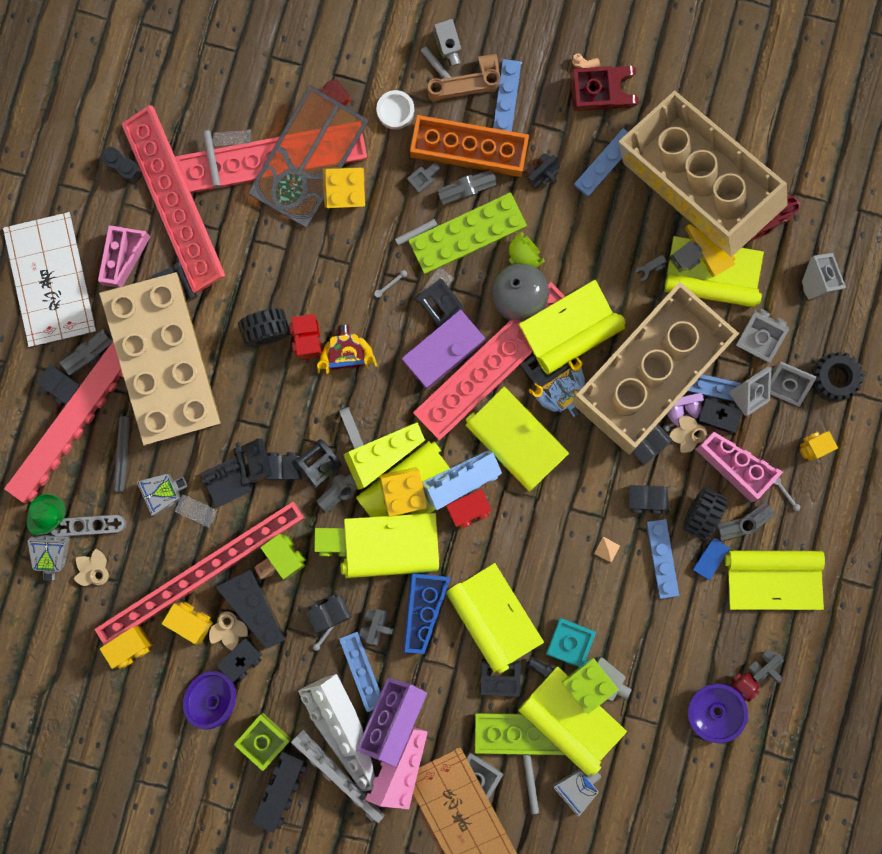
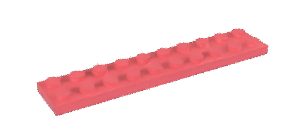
(238, 163)
(173, 199)
(478, 376)

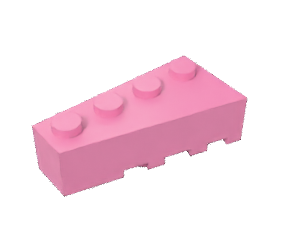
(738, 466)
(396, 784)

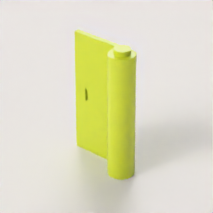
(733, 286)
(577, 329)
(516, 438)
(425, 459)
(402, 548)
(765, 575)
(494, 618)
(564, 722)

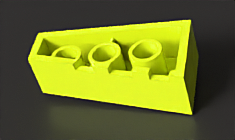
(378, 456)

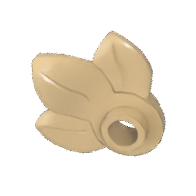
(685, 434)
(90, 567)
(228, 633)

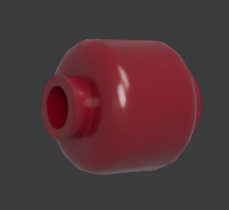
(746, 686)

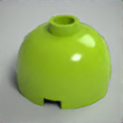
(524, 251)

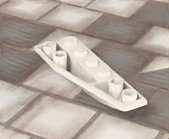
(340, 726)

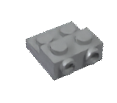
(763, 335)

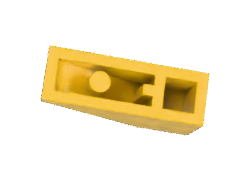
(713, 256)

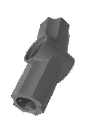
(467, 187)
(87, 352)
(342, 488)
(756, 518)

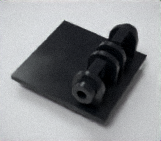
(224, 482)

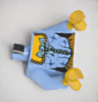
(562, 390)

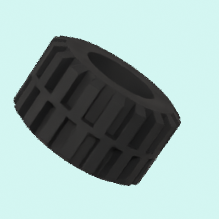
(263, 327)
(849, 367)
(705, 513)

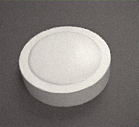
(395, 109)

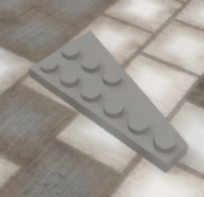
(333, 772)

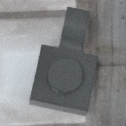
(422, 178)
(657, 264)

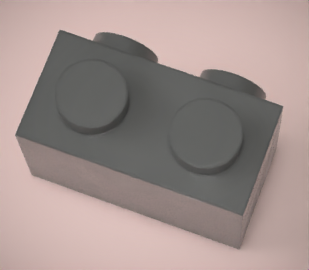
(687, 256)

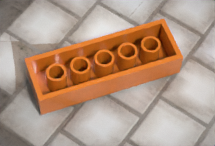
(469, 146)

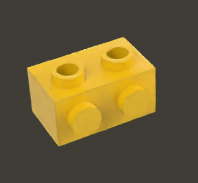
(817, 445)

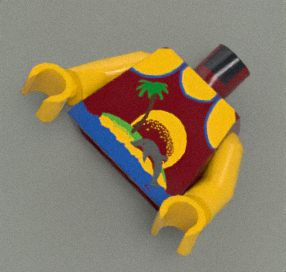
(345, 352)

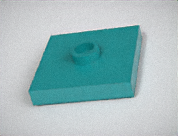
(570, 642)

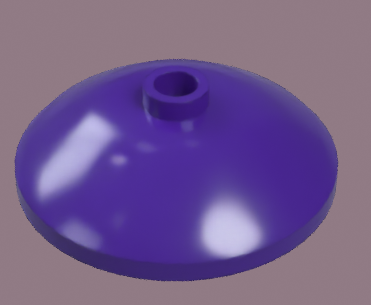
(201, 698)
(721, 726)

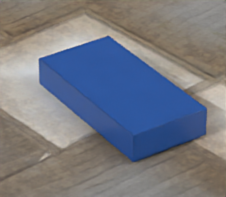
(711, 558)

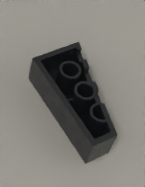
(251, 604)
(280, 789)

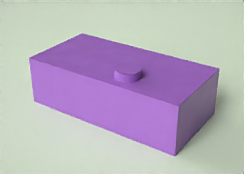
(443, 349)
(392, 721)

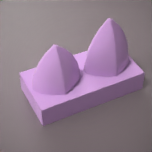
(693, 405)

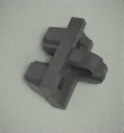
(378, 620)
(773, 661)

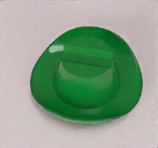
(45, 514)

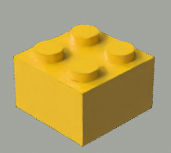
(343, 187)
(402, 491)
(187, 622)
(126, 647)

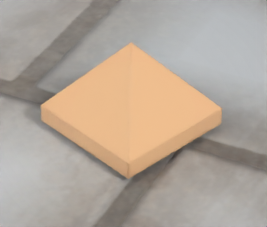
(607, 549)
(265, 569)

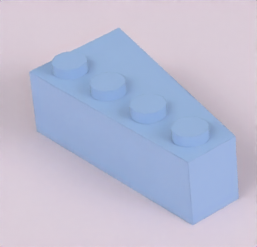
(461, 479)

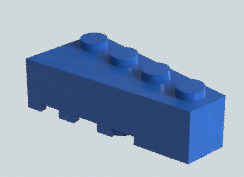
(423, 606)

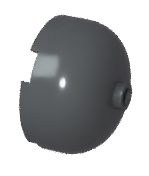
(521, 300)

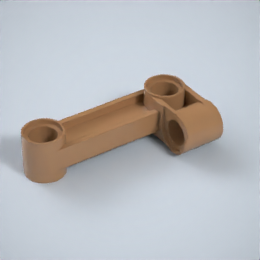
(468, 83)

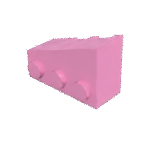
(120, 254)

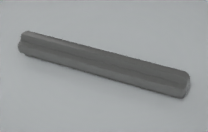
(121, 454)

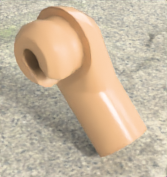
(579, 62)

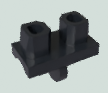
(544, 173)

